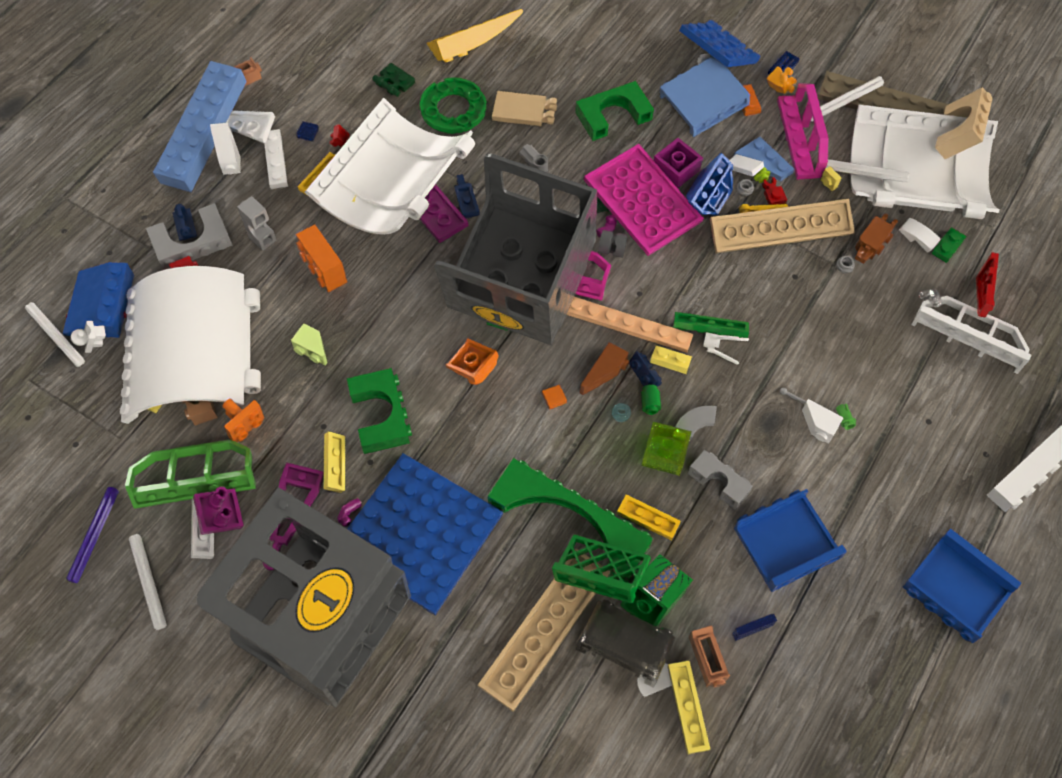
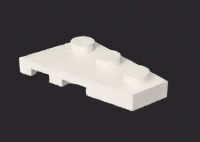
(251, 124)

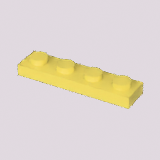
(688, 707)

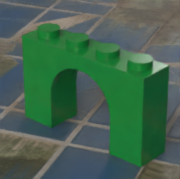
(626, 96)
(392, 431)

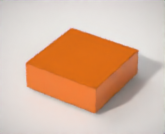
(554, 397)

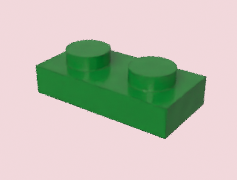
(948, 245)

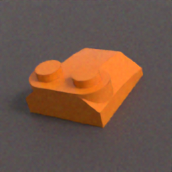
(473, 361)

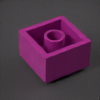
(679, 162)

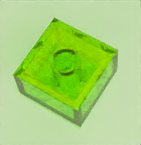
(666, 448)

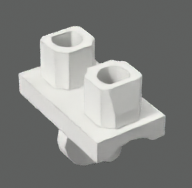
(91, 336)

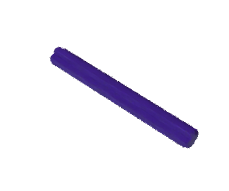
(92, 535)

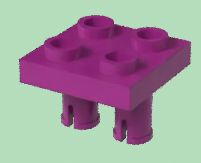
(218, 511)

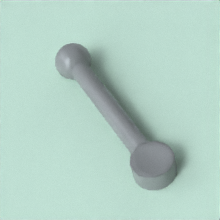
(783, 391)

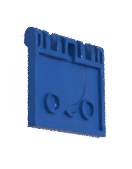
(720, 44)

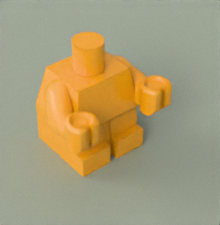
(780, 81)

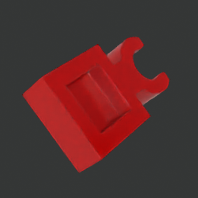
(773, 194)

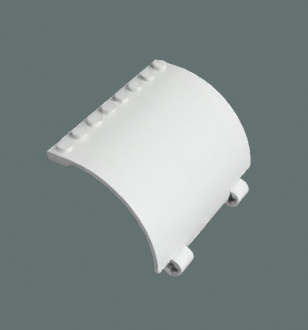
(907, 143)
(388, 169)
(188, 339)

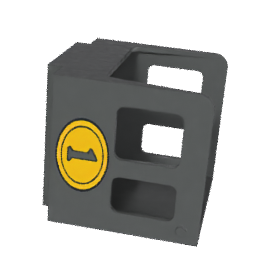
(522, 254)
(331, 616)

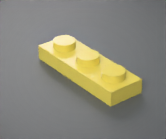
(334, 462)

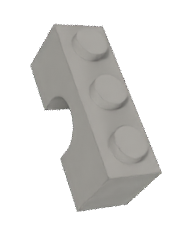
(254, 219)
(709, 467)

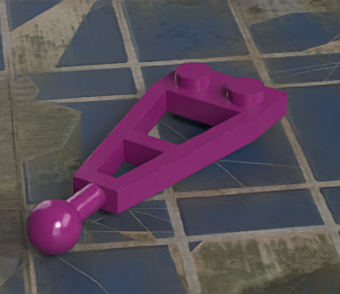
(302, 478)

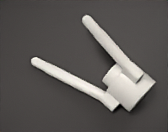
(713, 340)

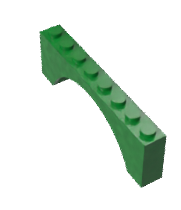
(524, 486)

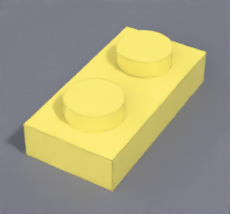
(670, 359)

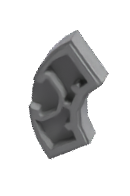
(697, 419)

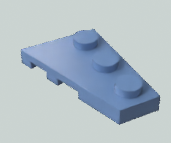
(761, 151)

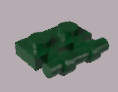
(397, 77)

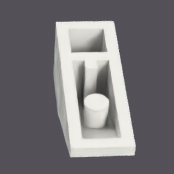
(226, 148)

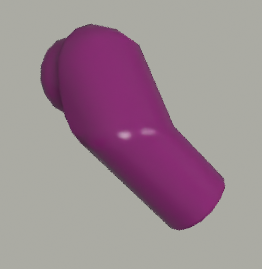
(610, 225)
(345, 511)

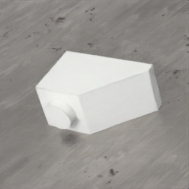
(821, 421)

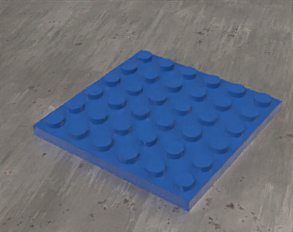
(425, 528)

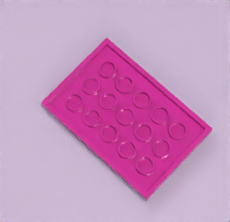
(643, 199)

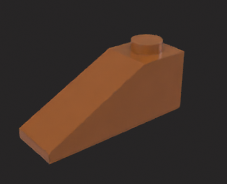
(607, 367)

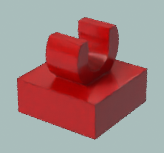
(339, 135)

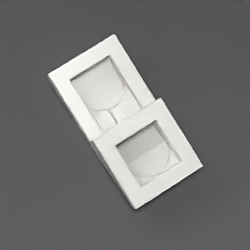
(917, 231)

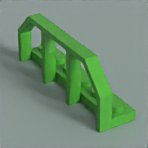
(185, 489)

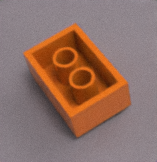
(321, 258)

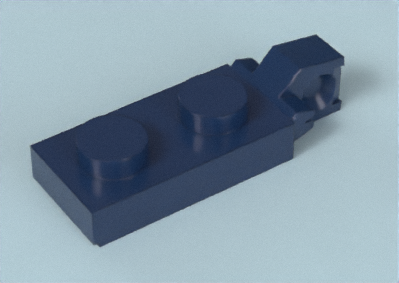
(466, 198)

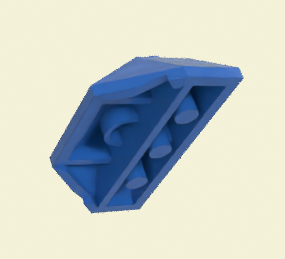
(712, 186)

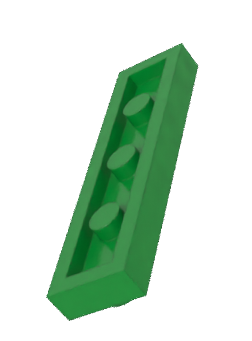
(711, 325)

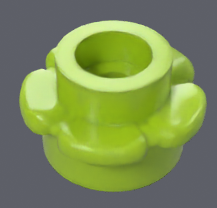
(761, 175)

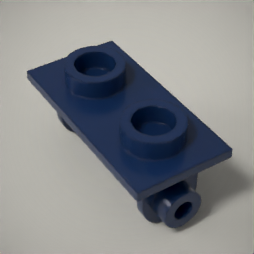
(184, 222)
(641, 367)

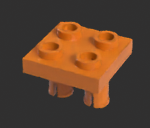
(242, 419)

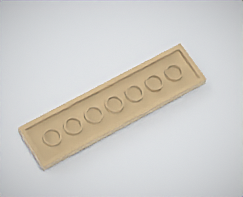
(782, 226)
(536, 640)

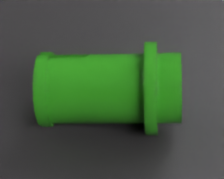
(848, 421)

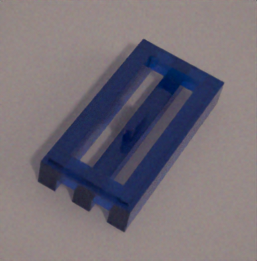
(786, 63)
(754, 627)

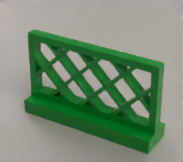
(594, 580)

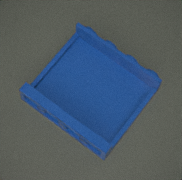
(787, 540)
(961, 585)

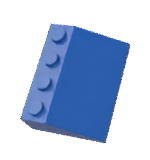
(100, 298)

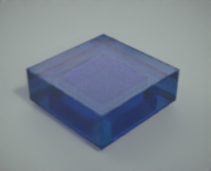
(307, 131)

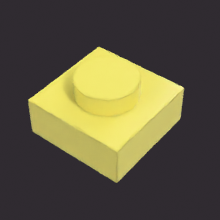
(830, 179)

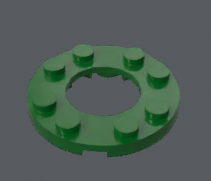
(453, 86)

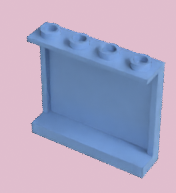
(705, 95)

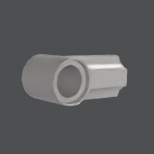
(534, 158)

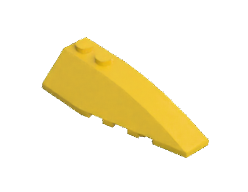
(468, 39)

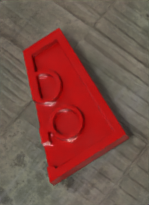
(986, 285)

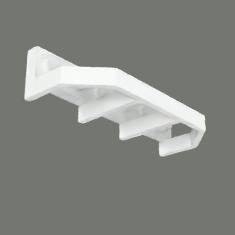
(973, 337)

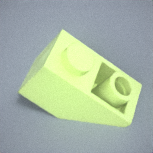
(309, 343)

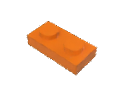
(754, 106)

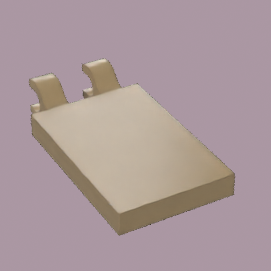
(523, 108)

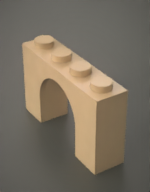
(971, 132)

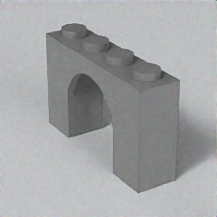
(212, 239)

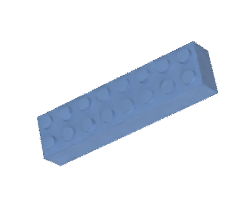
(193, 137)

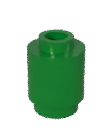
(650, 399)

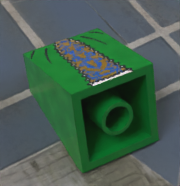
(658, 591)

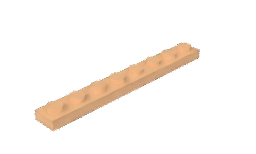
(630, 324)

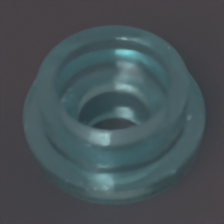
(621, 417)

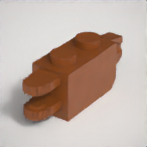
(874, 237)

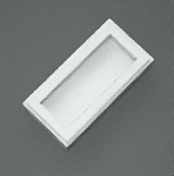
(746, 165)

